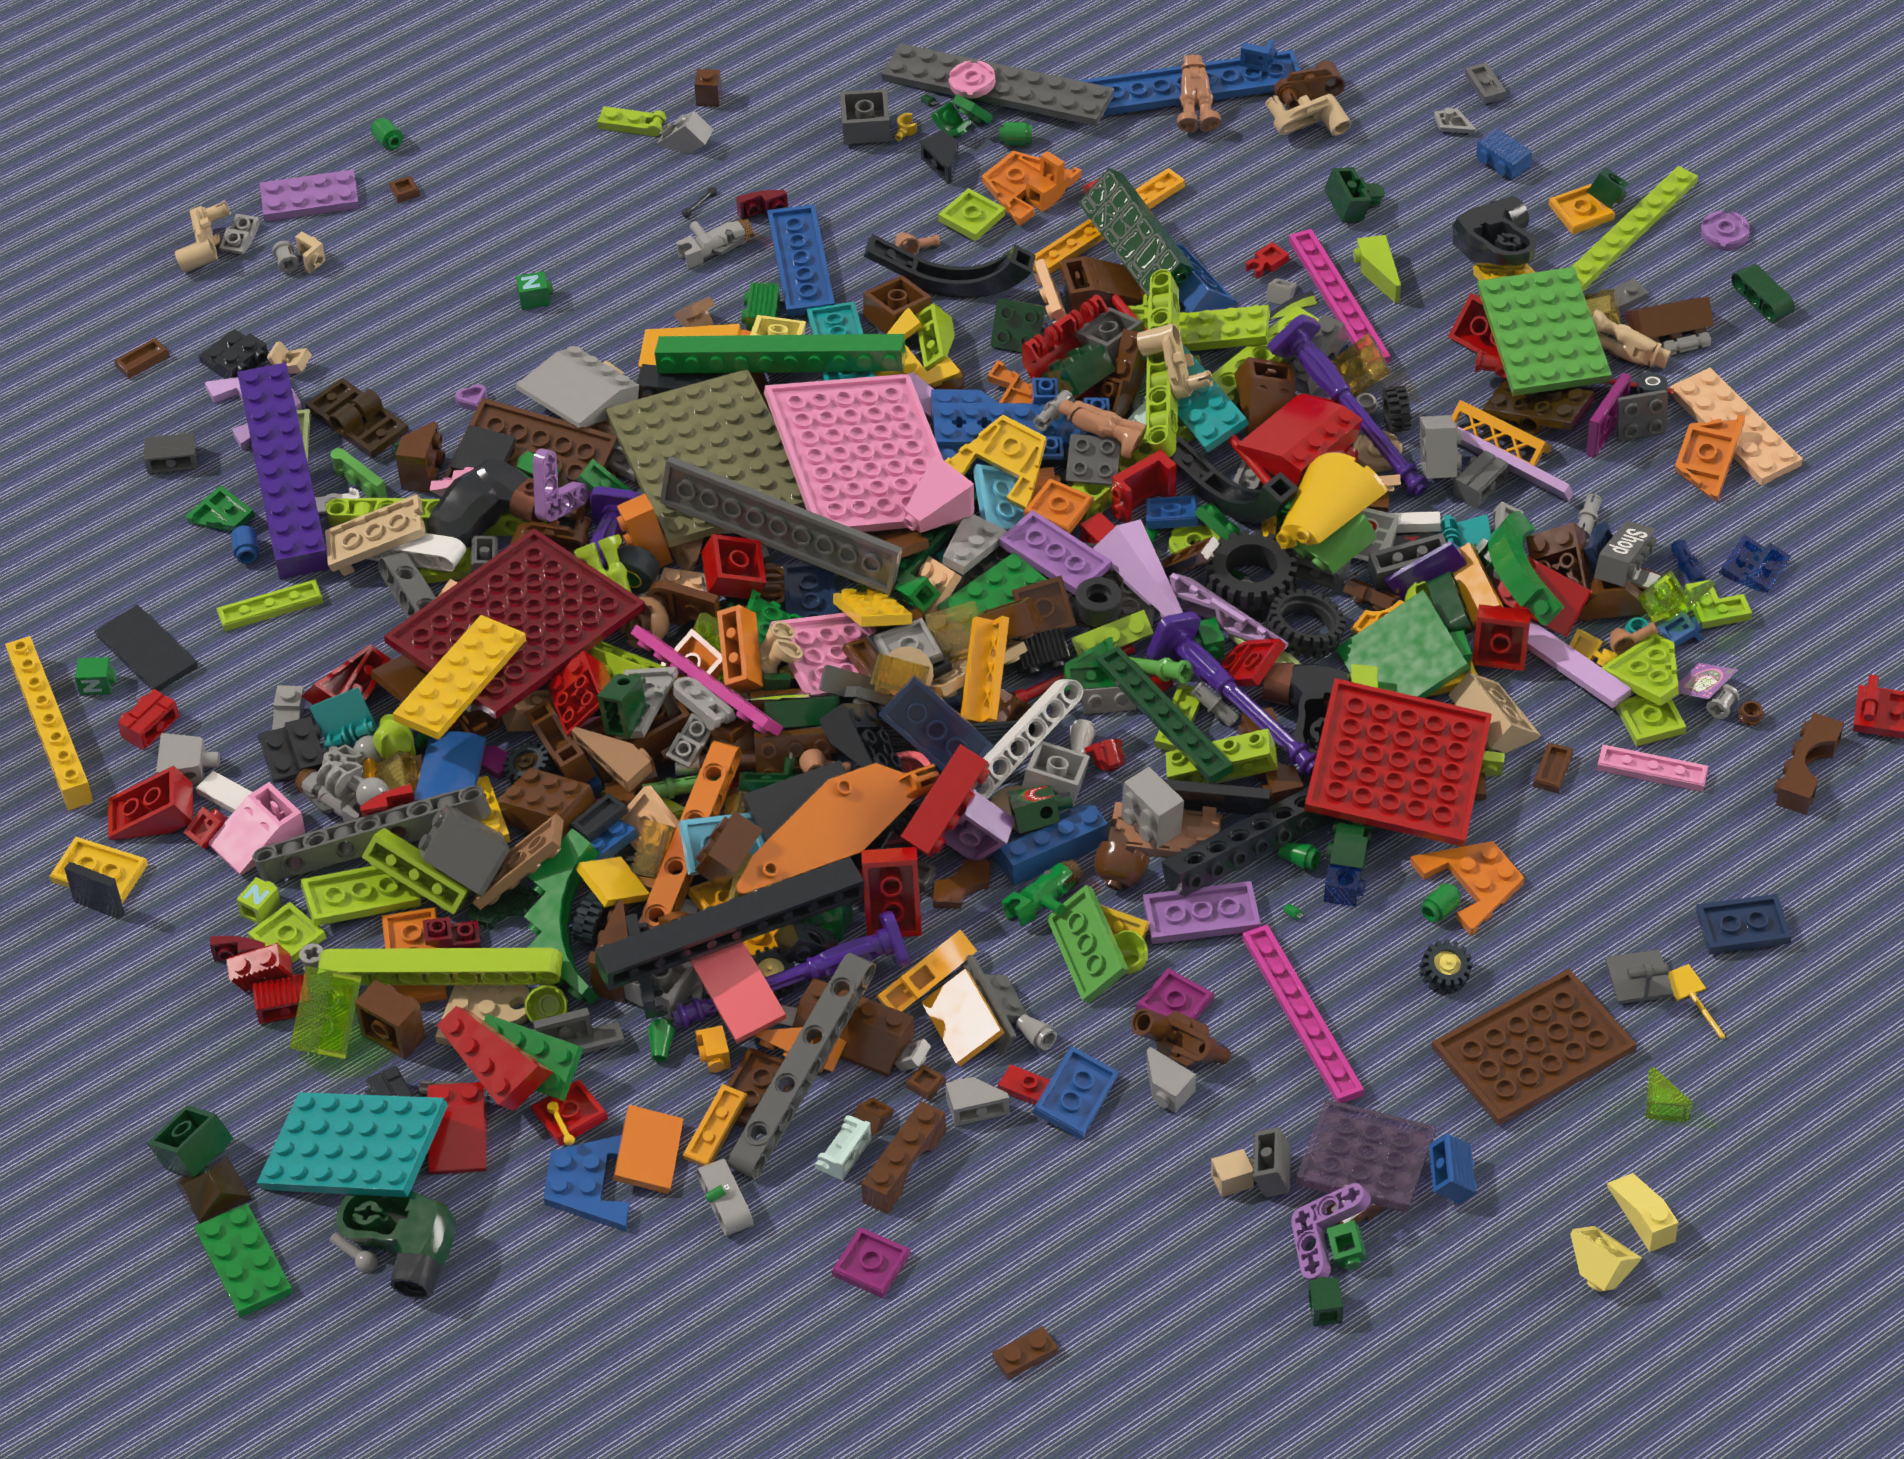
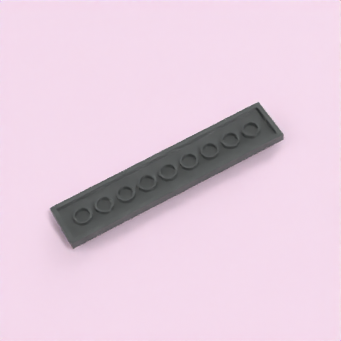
(1013, 86)
(780, 525)

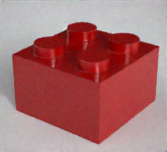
(733, 566)
(1501, 637)

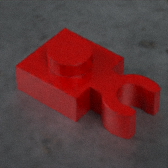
(1269, 258)

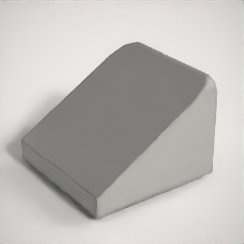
(1280, 291)

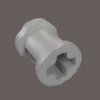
(286, 259)
(1722, 701)
(310, 955)

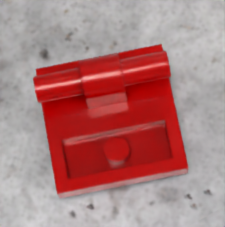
(1879, 710)

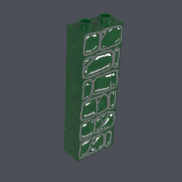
(1133, 230)

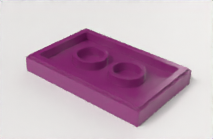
(1605, 417)

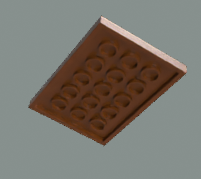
(534, 431)
(1533, 1046)

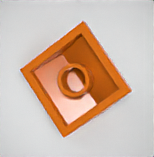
(700, 653)

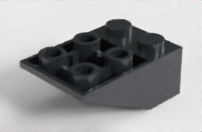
(859, 735)

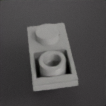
(686, 133)

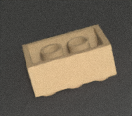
(1508, 724)

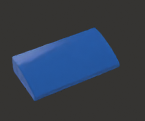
(450, 764)

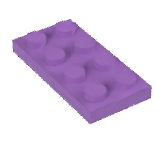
(309, 195)
(1054, 551)
(1201, 914)

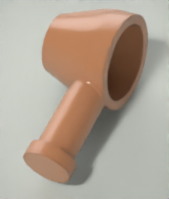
(912, 244)
(1623, 640)
(816, 758)

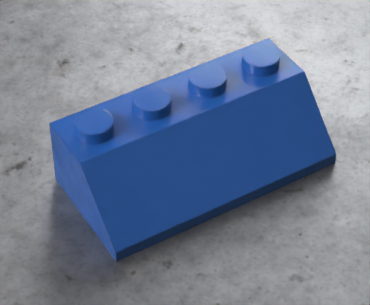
(1201, 289)
(1042, 848)

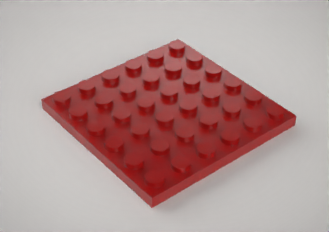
(1398, 762)

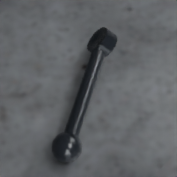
(711, 192)

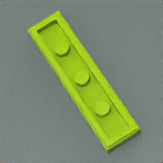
(269, 605)

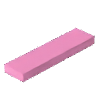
(1652, 768)

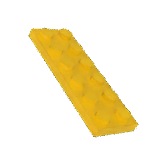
(459, 677)

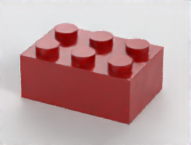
(893, 886)

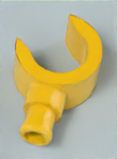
(905, 130)

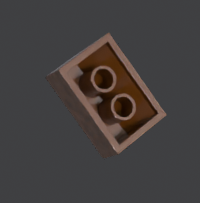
(1672, 318)

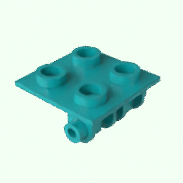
(1466, 531)
(344, 719)

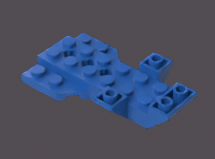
(963, 414)

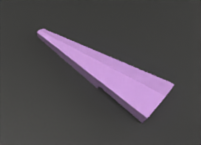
(1139, 566)
(1209, 605)

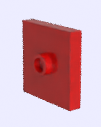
(578, 1111)

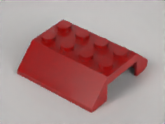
(1059, 339)

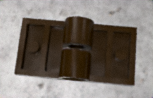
(1532, 411)
(357, 417)

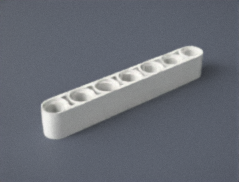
(1020, 735)

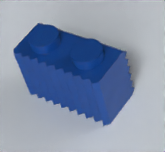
(1504, 154)
(1452, 1168)

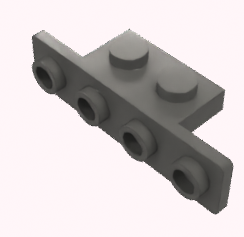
(852, 686)
(1000, 998)
(577, 1029)

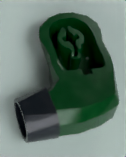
(410, 1227)

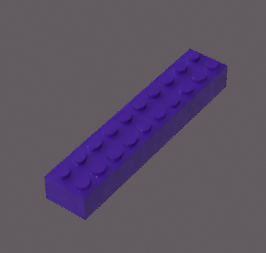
(283, 471)

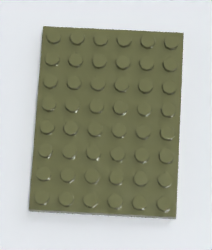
(712, 426)

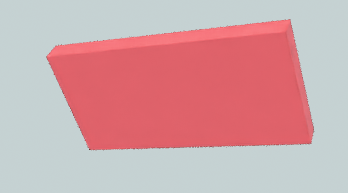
(739, 991)

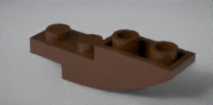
(1127, 377)

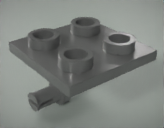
(1639, 976)

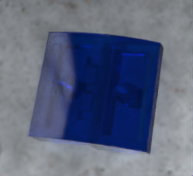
(1754, 564)

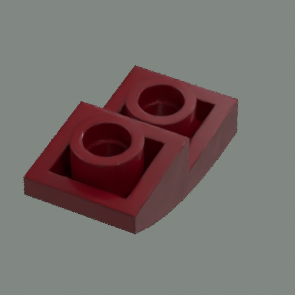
(759, 202)
(443, 934)
(228, 946)

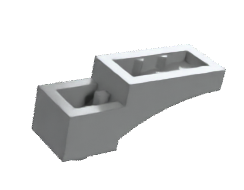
(288, 705)

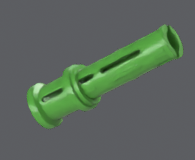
(1165, 669)

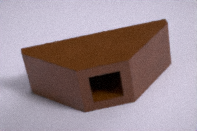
(1611, 601)

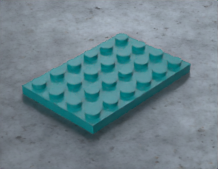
(352, 1144)

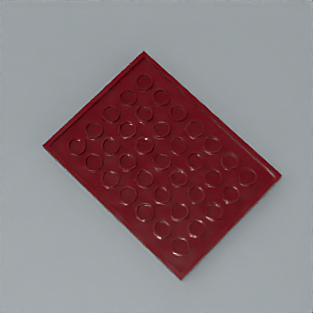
(535, 590)

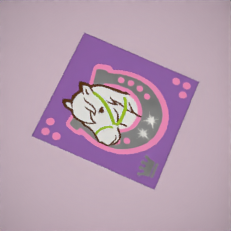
(1704, 680)

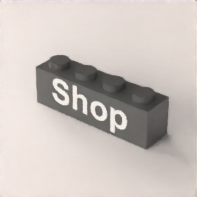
(1625, 553)

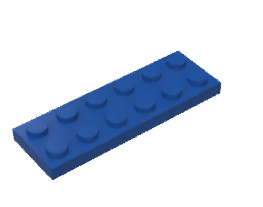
(800, 258)

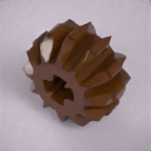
(775, 586)

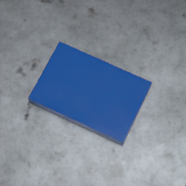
(1076, 1092)

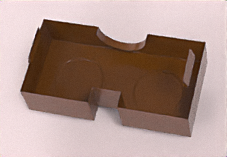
(1362, 591)
(479, 722)

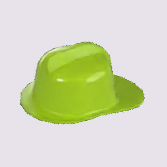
(393, 737)

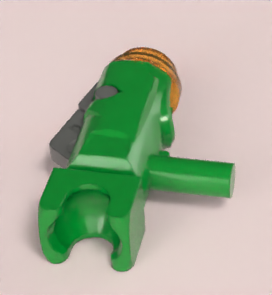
(1043, 892)

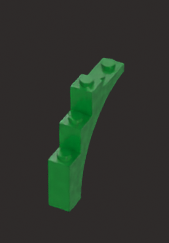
(550, 916)

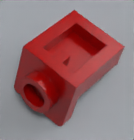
(205, 826)

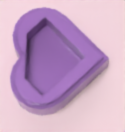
(470, 397)

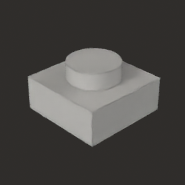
(913, 1055)

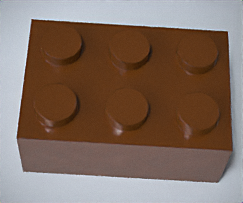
(540, 796)

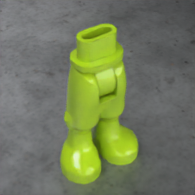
(608, 546)

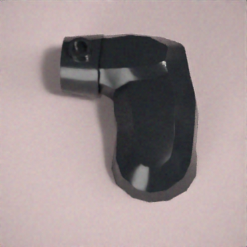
(1496, 235)

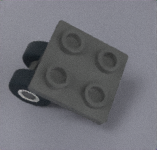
(1645, 412)
(1090, 460)

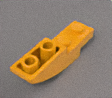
(927, 972)

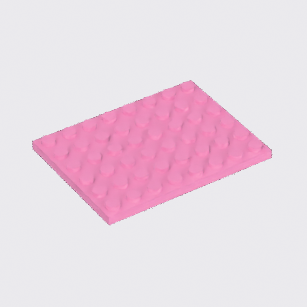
(855, 446)

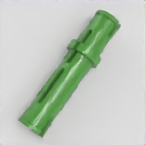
(673, 787)

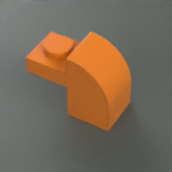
(1049, 185)

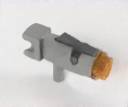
(714, 242)
(327, 801)

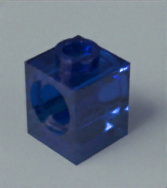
(1343, 885)

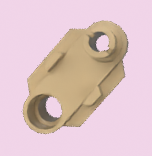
(1309, 112)
(204, 248)
(1168, 340)

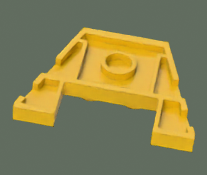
(945, 370)
(1010, 449)

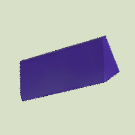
(1435, 563)

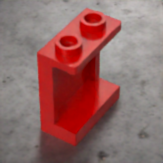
(1140, 481)

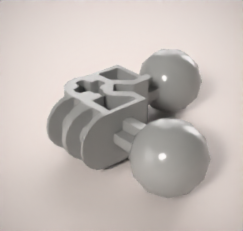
(343, 771)

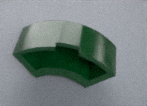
(1349, 844)

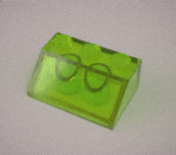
(325, 1012)

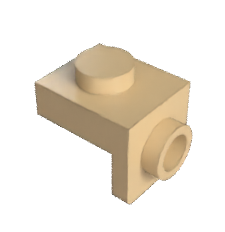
(311, 250)
(295, 359)

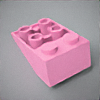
(258, 821)

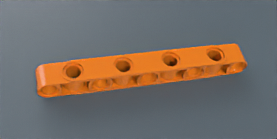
(704, 801)

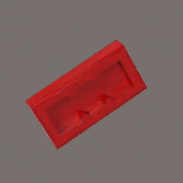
(1023, 1084)

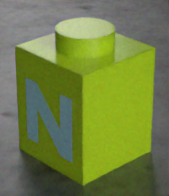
(258, 901)

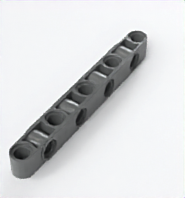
(408, 587)
(328, 844)
(801, 1065)

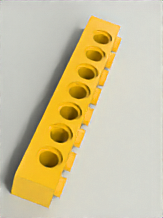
(49, 723)

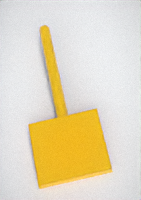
(1686, 984)

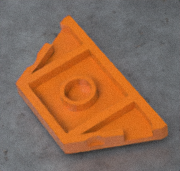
(1709, 453)

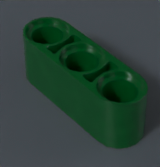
(1763, 293)
(1450, 603)
(801, 711)

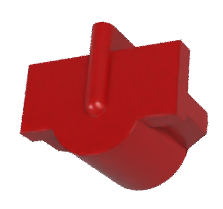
(1107, 754)

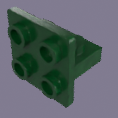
(1016, 324)

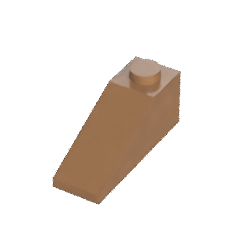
(616, 757)

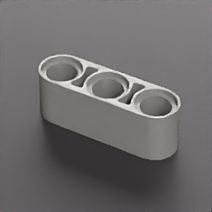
(730, 1209)

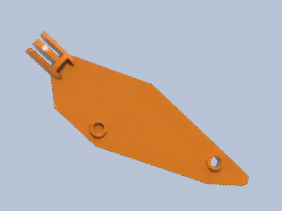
(836, 822)

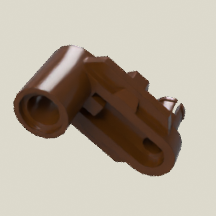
(1312, 82)
(562, 535)
(1179, 1037)

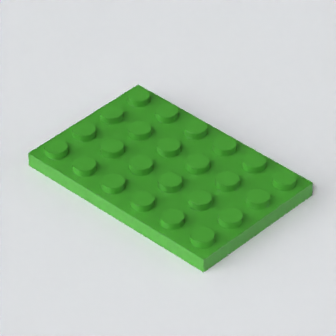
(1544, 331)

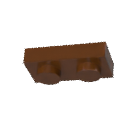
(1025, 1352)

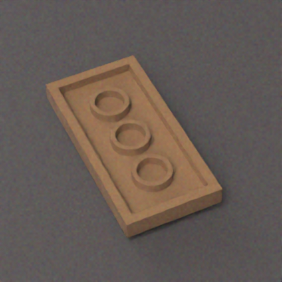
(524, 859)

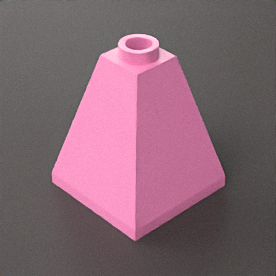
(939, 498)

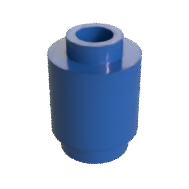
(245, 544)

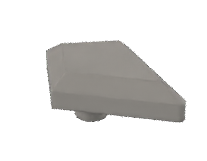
(1453, 121)

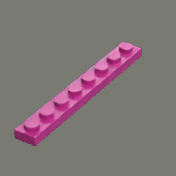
(1333, 288)
(745, 709)
(1303, 1014)

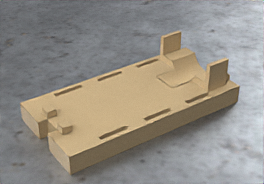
(374, 534)

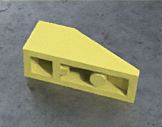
(1645, 1211)

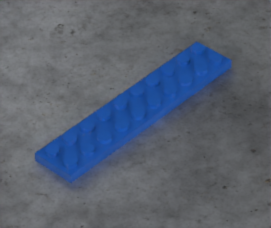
(1163, 86)

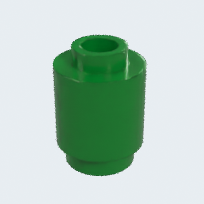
(386, 133)
(1015, 134)
(1440, 902)

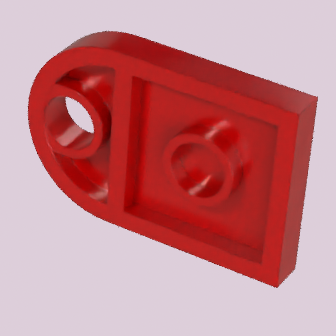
(1252, 660)

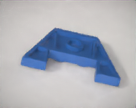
(578, 1181)

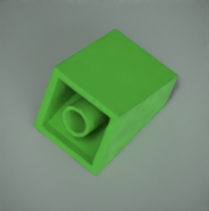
(1340, 545)

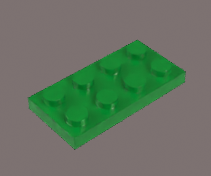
(995, 585)
(549, 1051)
(243, 1260)

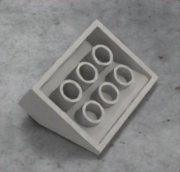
(578, 387)

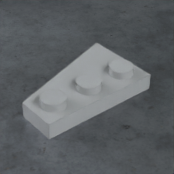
(972, 543)
(655, 691)

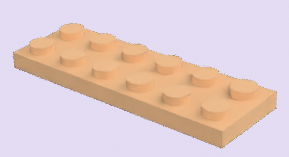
(1759, 446)

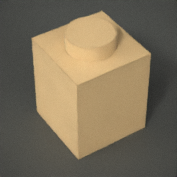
(1232, 1172)

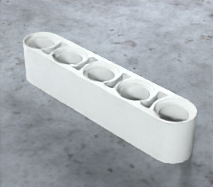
(430, 552)

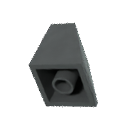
(464, 849)

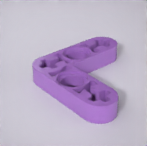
(573, 494)
(1318, 1221)

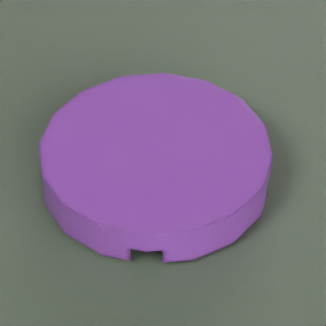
(1725, 230)

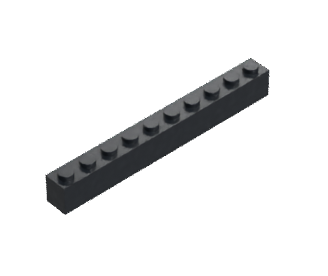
(729, 923)

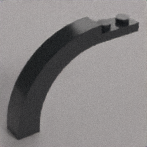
(953, 280)
(1229, 496)

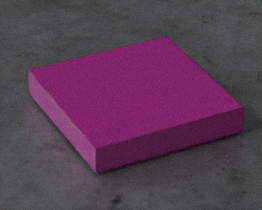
(1176, 993)
(871, 1262)

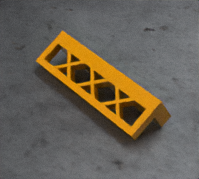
(1506, 429)
(984, 669)

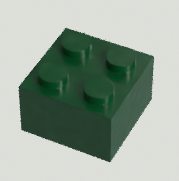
(1080, 368)
(190, 1141)

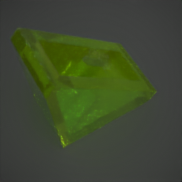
(1665, 1100)

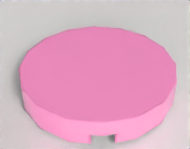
(972, 79)

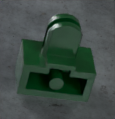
(1351, 194)

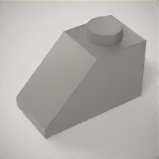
(1169, 1081)
(975, 1101)

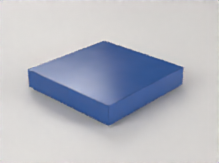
(1171, 512)

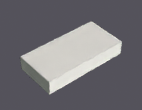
(1418, 522)
(222, 791)

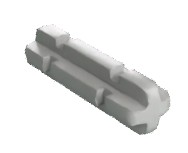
(1688, 343)

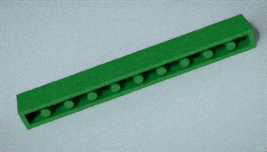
(780, 353)

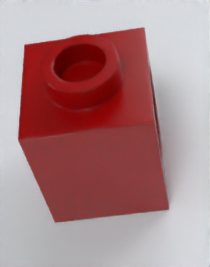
(1095, 529)

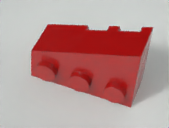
(351, 674)

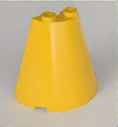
(1328, 498)

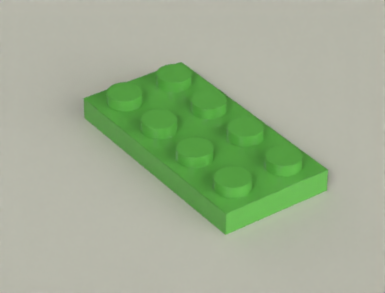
(1088, 944)

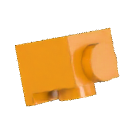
(713, 1048)

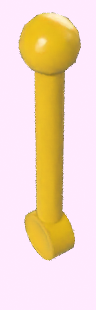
(553, 1108)

